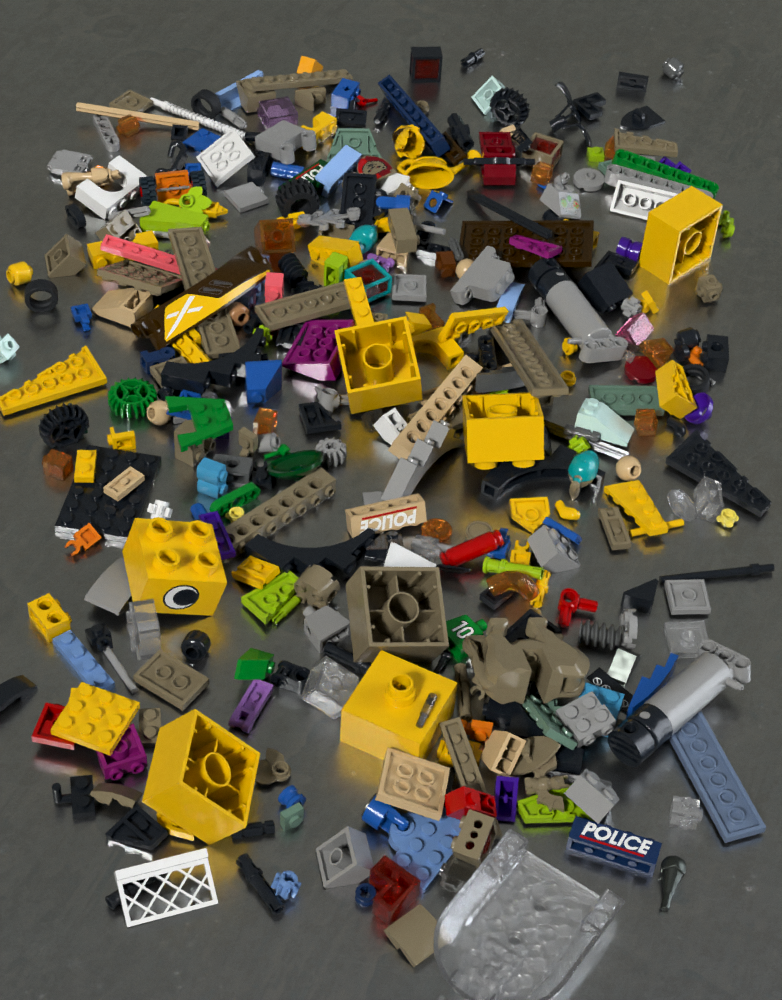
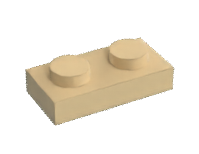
(124, 483)

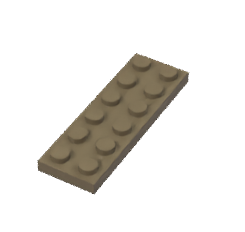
(303, 306)

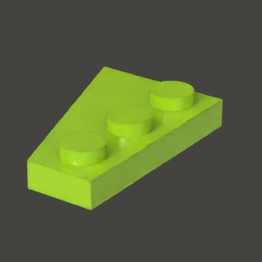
(539, 813)

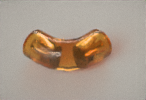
(513, 581)

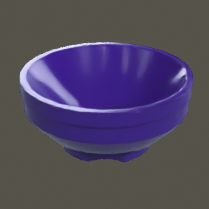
(703, 402)

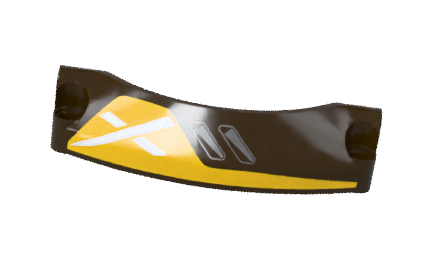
(203, 299)

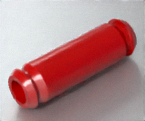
(472, 548)

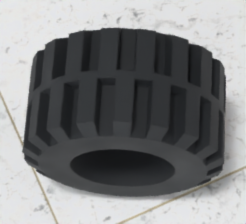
(297, 190)

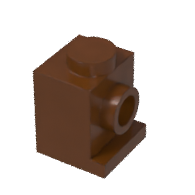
(445, 263)

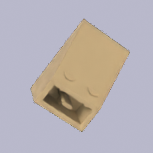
(124, 305)

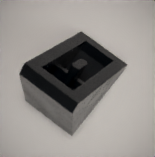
(640, 597)

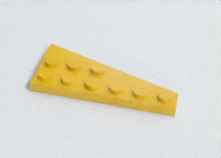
(58, 381)

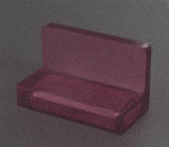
(636, 328)

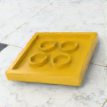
(95, 718)

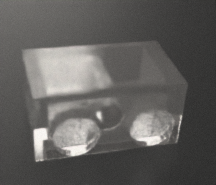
(708, 499)

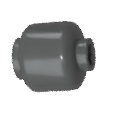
(673, 68)

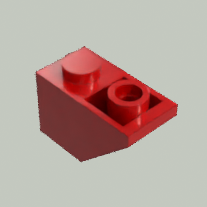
(466, 798)

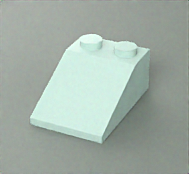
(602, 419)

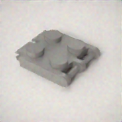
(69, 162)

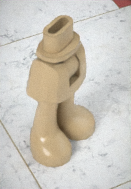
(98, 176)

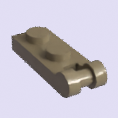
(614, 528)

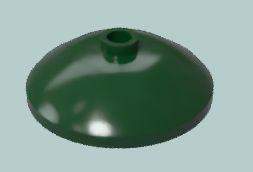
(295, 465)

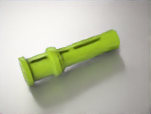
(498, 566)

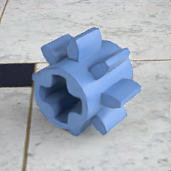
(286, 884)

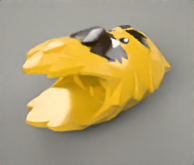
(408, 141)

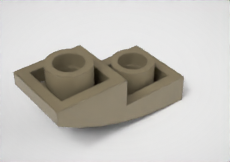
(108, 792)

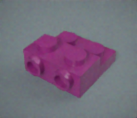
(126, 757)

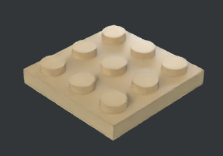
(413, 784)

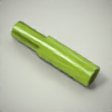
(286, 609)

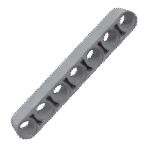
(616, 172)

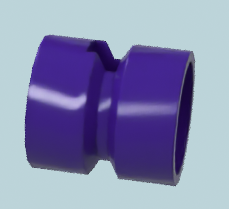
(629, 249)

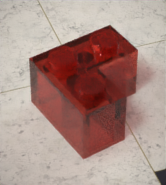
(395, 887)

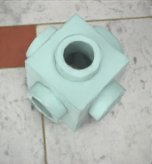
(7, 348)

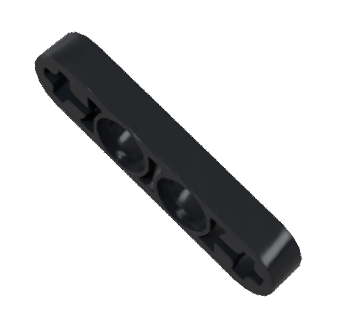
(487, 353)

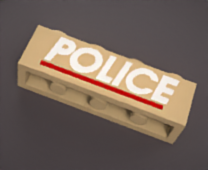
(386, 515)

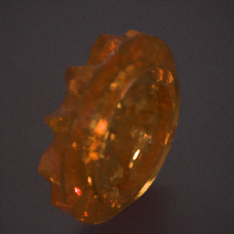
(440, 525)

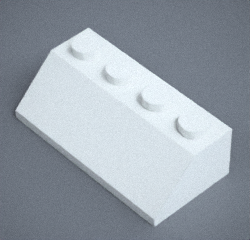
(637, 199)

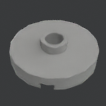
(588, 179)

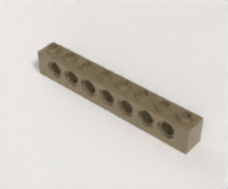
(281, 509)

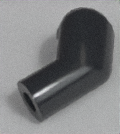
(679, 427)

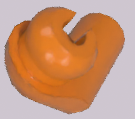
(695, 355)

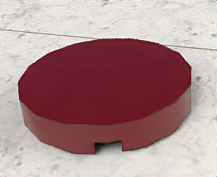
(641, 370)

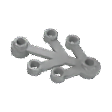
(332, 216)

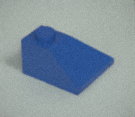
(262, 380)

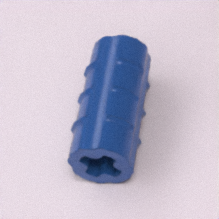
(285, 170)

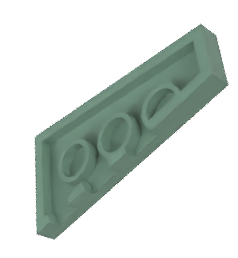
(550, 724)

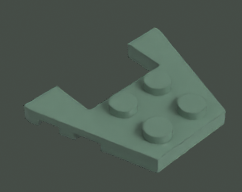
(356, 138)

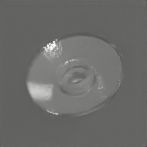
(681, 505)

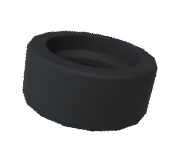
(211, 99)
(38, 305)
(699, 371)

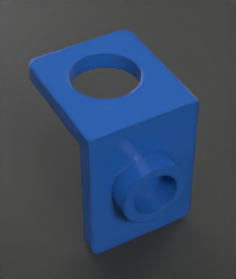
(439, 197)

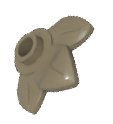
(268, 769)

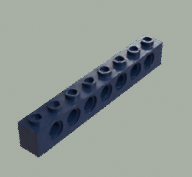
(413, 115)

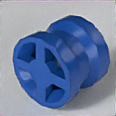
(290, 796)

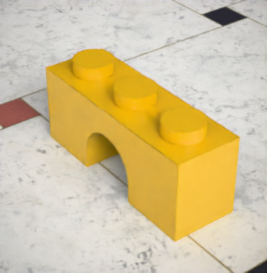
(323, 125)

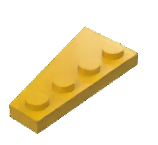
(638, 504)

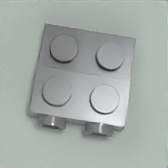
(586, 719)

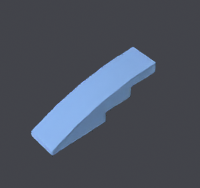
(511, 299)

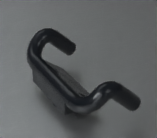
(180, 160)

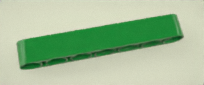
(646, 165)

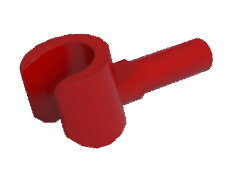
(363, 101)

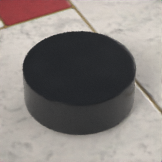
(682, 352)

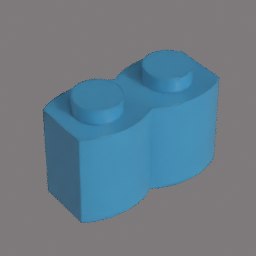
(211, 478)

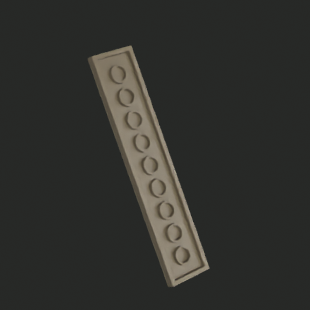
(194, 265)
(529, 359)

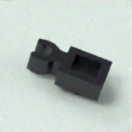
(261, 476)
(99, 636)

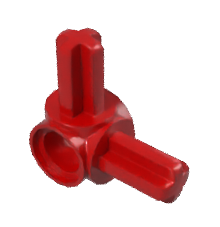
(568, 608)

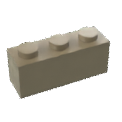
(403, 230)

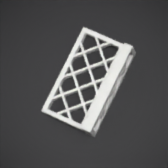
(161, 867)

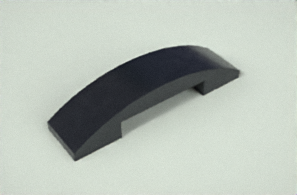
(15, 688)

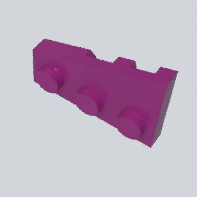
(535, 246)

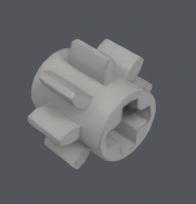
(631, 307)

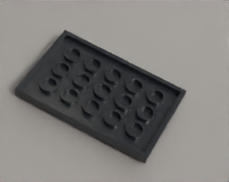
(90, 504)

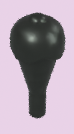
(673, 870)

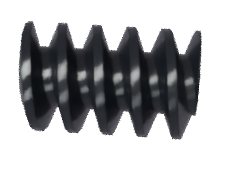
(292, 269)

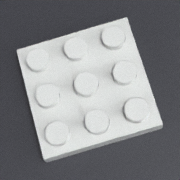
(225, 157)

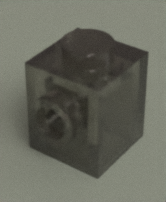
(455, 874)

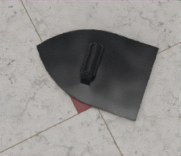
(641, 119)

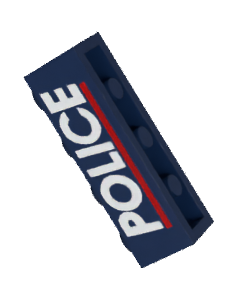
(613, 846)

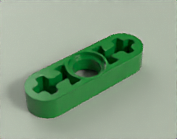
(243, 496)

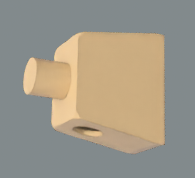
(387, 250)
(502, 752)

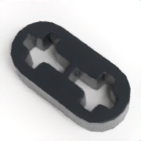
(75, 215)

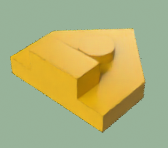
(530, 512)

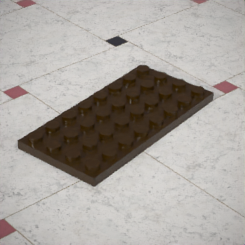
(572, 235)

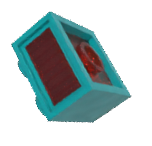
(375, 279)

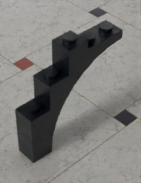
(221, 371)
(506, 476)
(337, 559)
(516, 721)

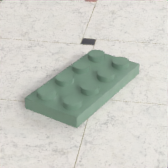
(627, 398)

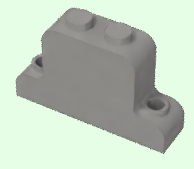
(484, 279)

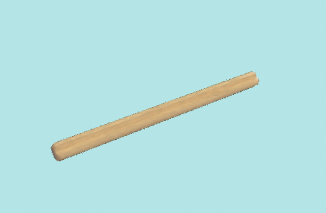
(141, 117)

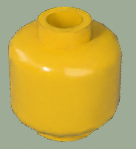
(19, 273)

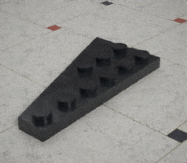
(699, 459)

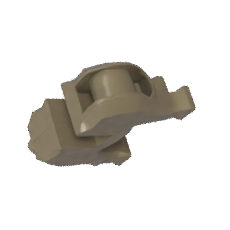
(508, 667)

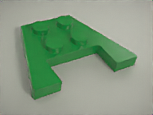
(208, 417)

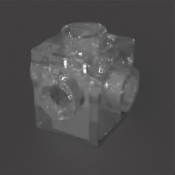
(426, 547)
(685, 813)

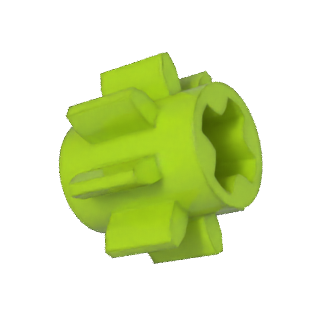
(578, 444)

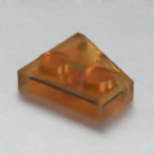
(657, 351)

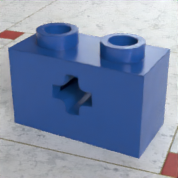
(344, 93)

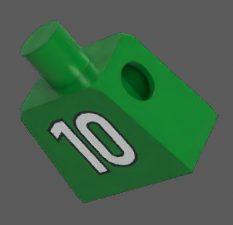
(457, 630)

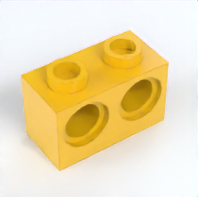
(49, 616)

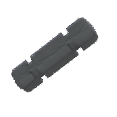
(455, 247)
(570, 430)

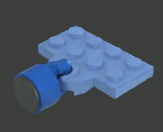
(419, 840)

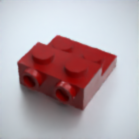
(42, 730)

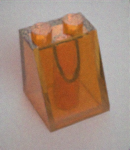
(275, 236)

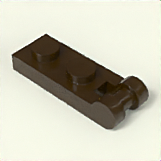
(454, 150)

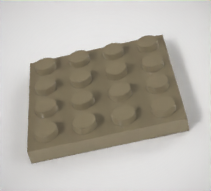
(141, 277)

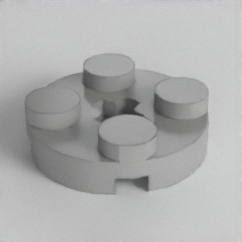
(630, 628)

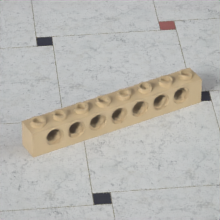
(437, 406)

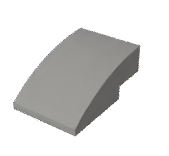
(111, 589)

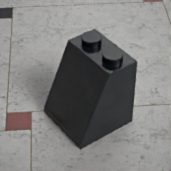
(604, 288)

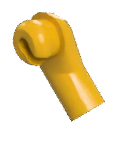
(566, 512)

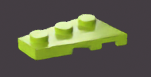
(271, 598)

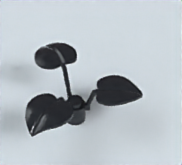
(561, 121)

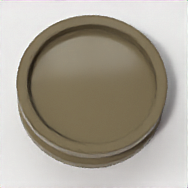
(477, 528)

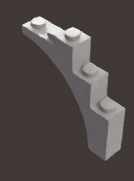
(424, 453)

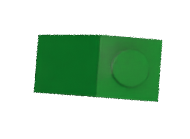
(254, 665)

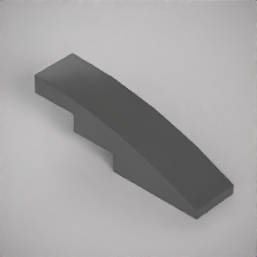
(498, 380)

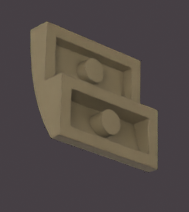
(413, 934)

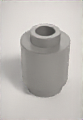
(268, 442)

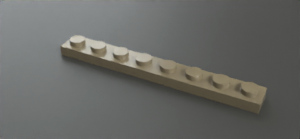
(296, 80)

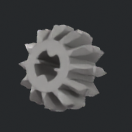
(333, 451)

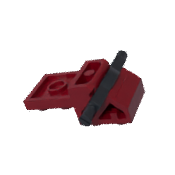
(497, 159)

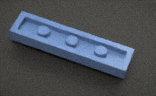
(82, 661)

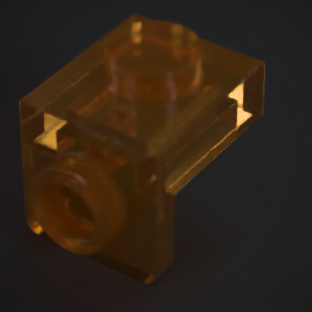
(433, 318)

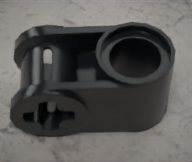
(291, 675)

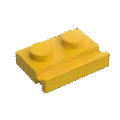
(255, 572)

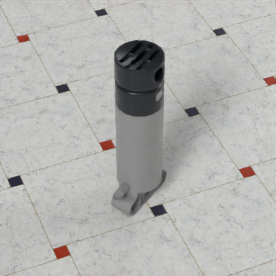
(575, 313)
(679, 701)

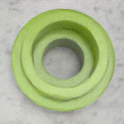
(727, 230)

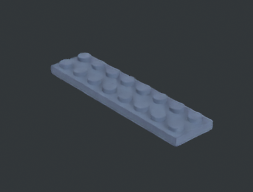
(716, 781)

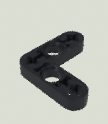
(425, 247)

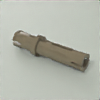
(463, 694)

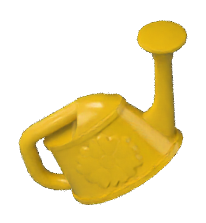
(432, 171)

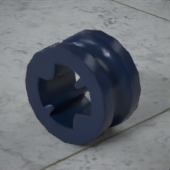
(367, 888)

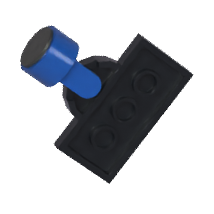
(361, 192)

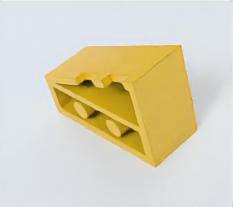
(324, 246)

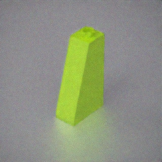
(171, 217)

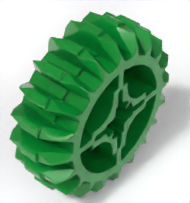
(128, 397)

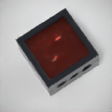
(425, 64)

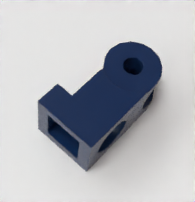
(156, 357)

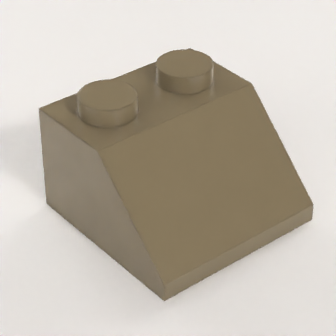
(65, 258)

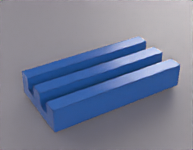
(562, 530)

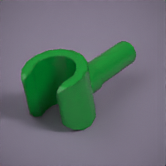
(283, 450)

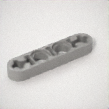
(107, 133)

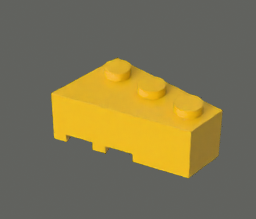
(674, 390)

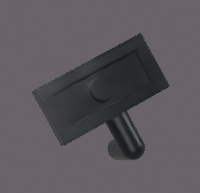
(351, 116)
(82, 802)

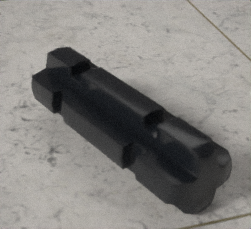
(255, 829)

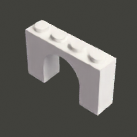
(107, 202)

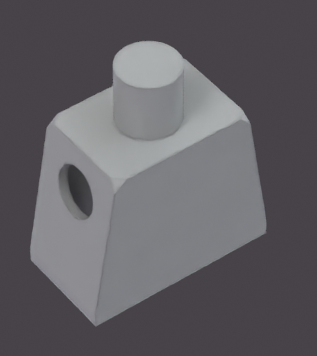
(325, 626)

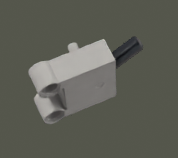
(283, 140)

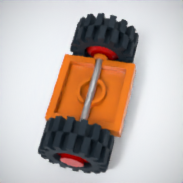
(170, 185)

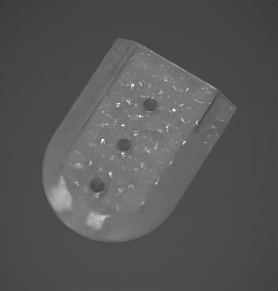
(500, 905)

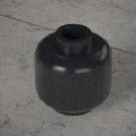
(689, 337)
(195, 645)

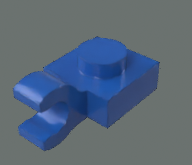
(82, 314)
(502, 552)

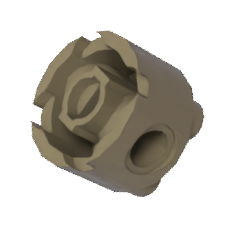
(316, 587)

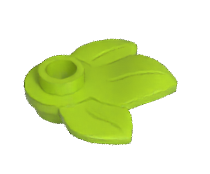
(197, 200)

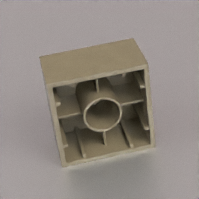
(396, 613)

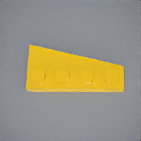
(471, 321)

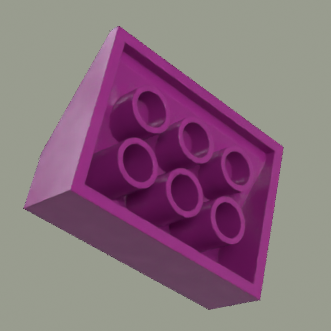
(318, 352)

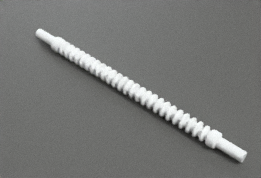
(166, 106)

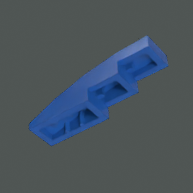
(648, 687)

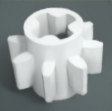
(159, 509)

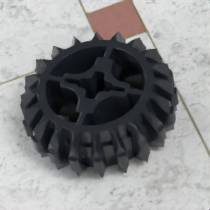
(512, 104)
(63, 425)

